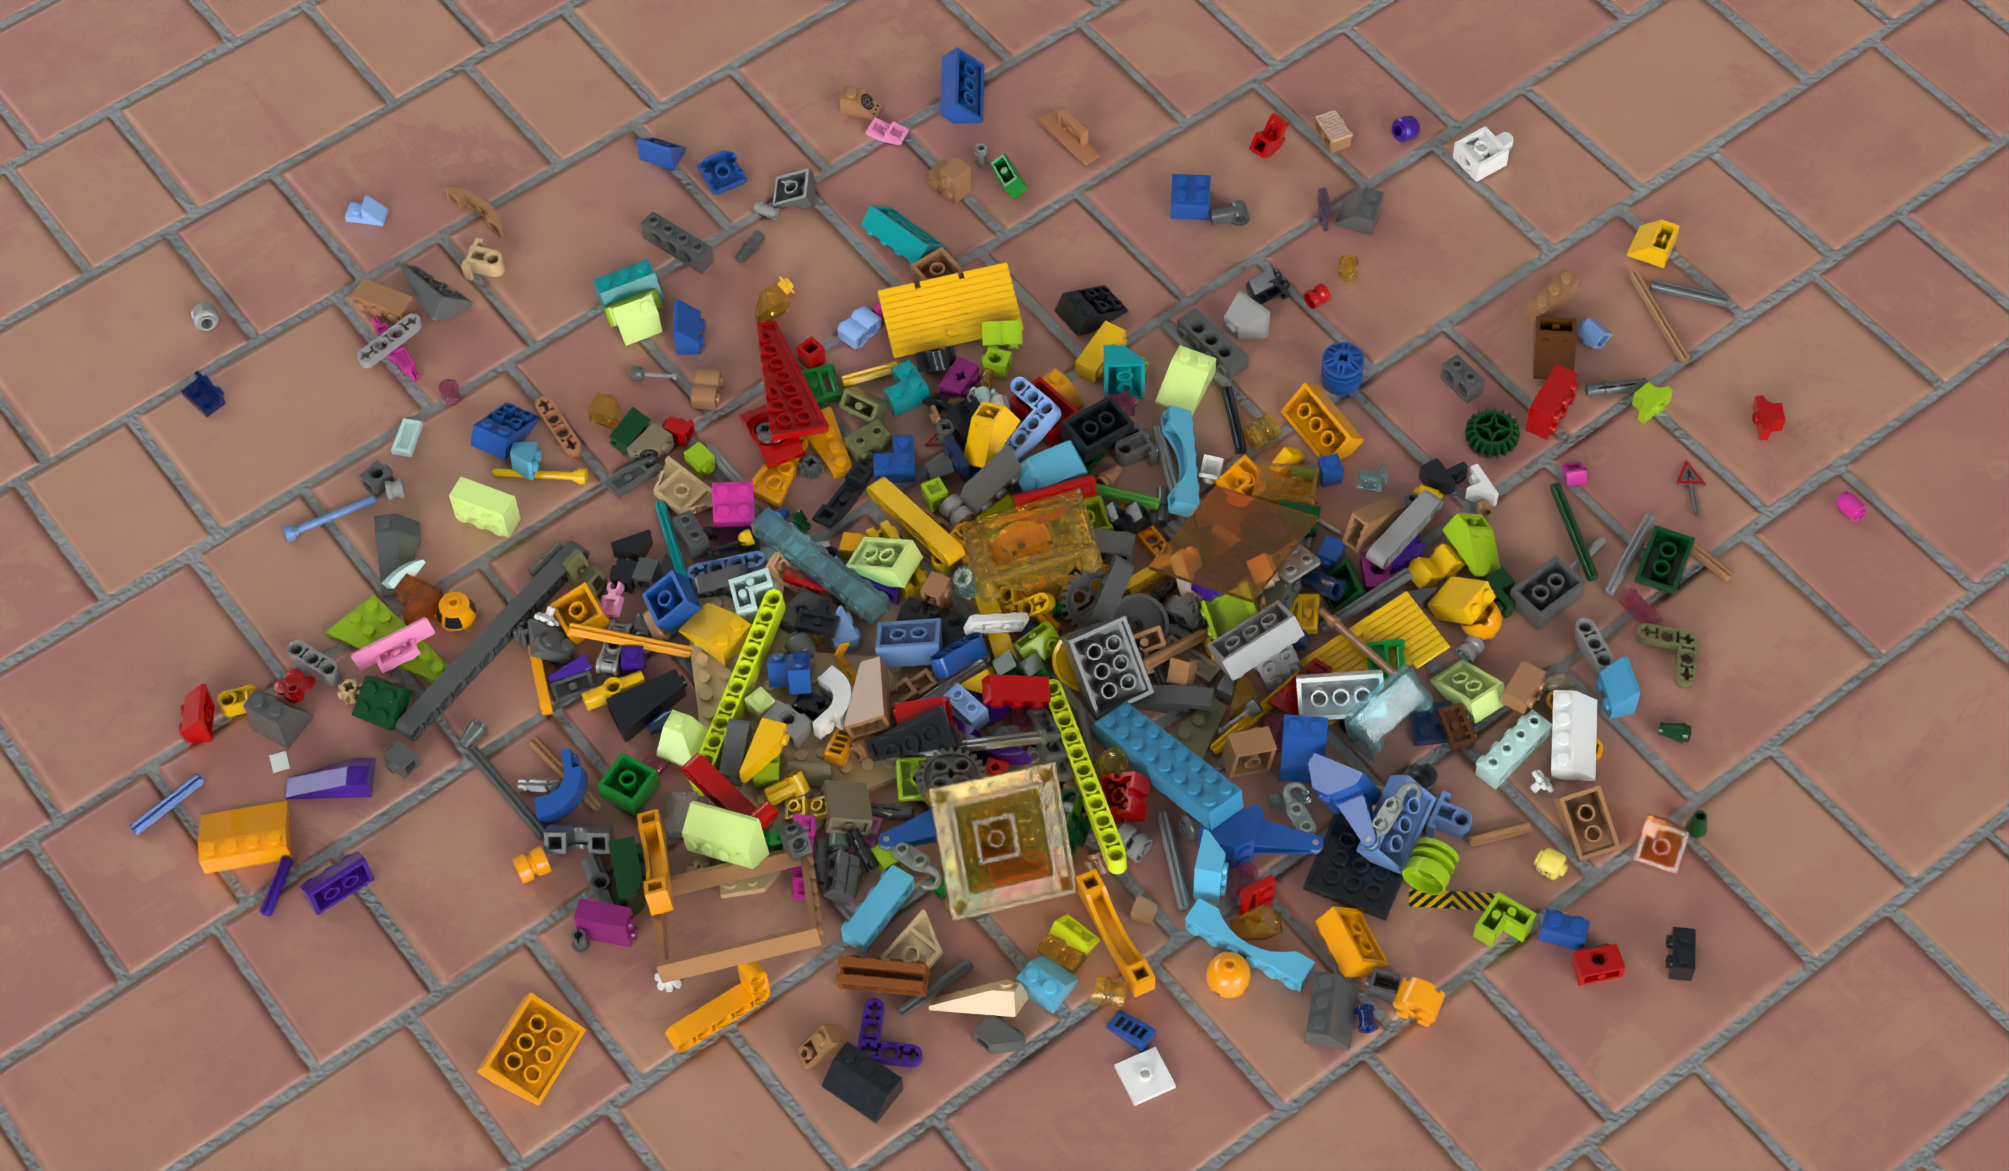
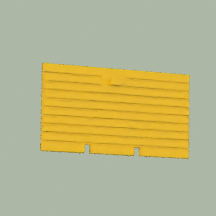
(947, 309)
(1395, 620)

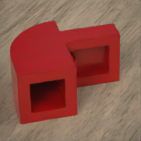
(1271, 139)

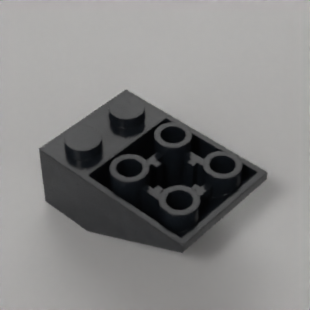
(1089, 308)

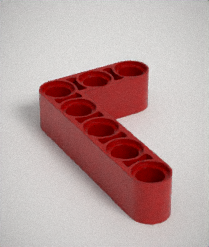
(724, 793)

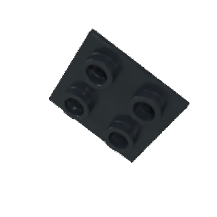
(961, 415)

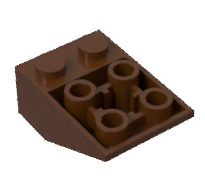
(1553, 344)

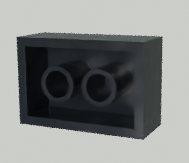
(1097, 428)

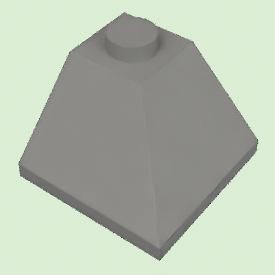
(1246, 318)

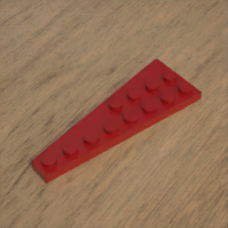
(788, 397)

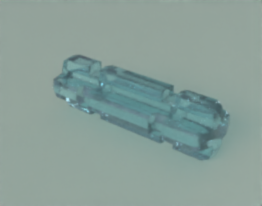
(1275, 800)

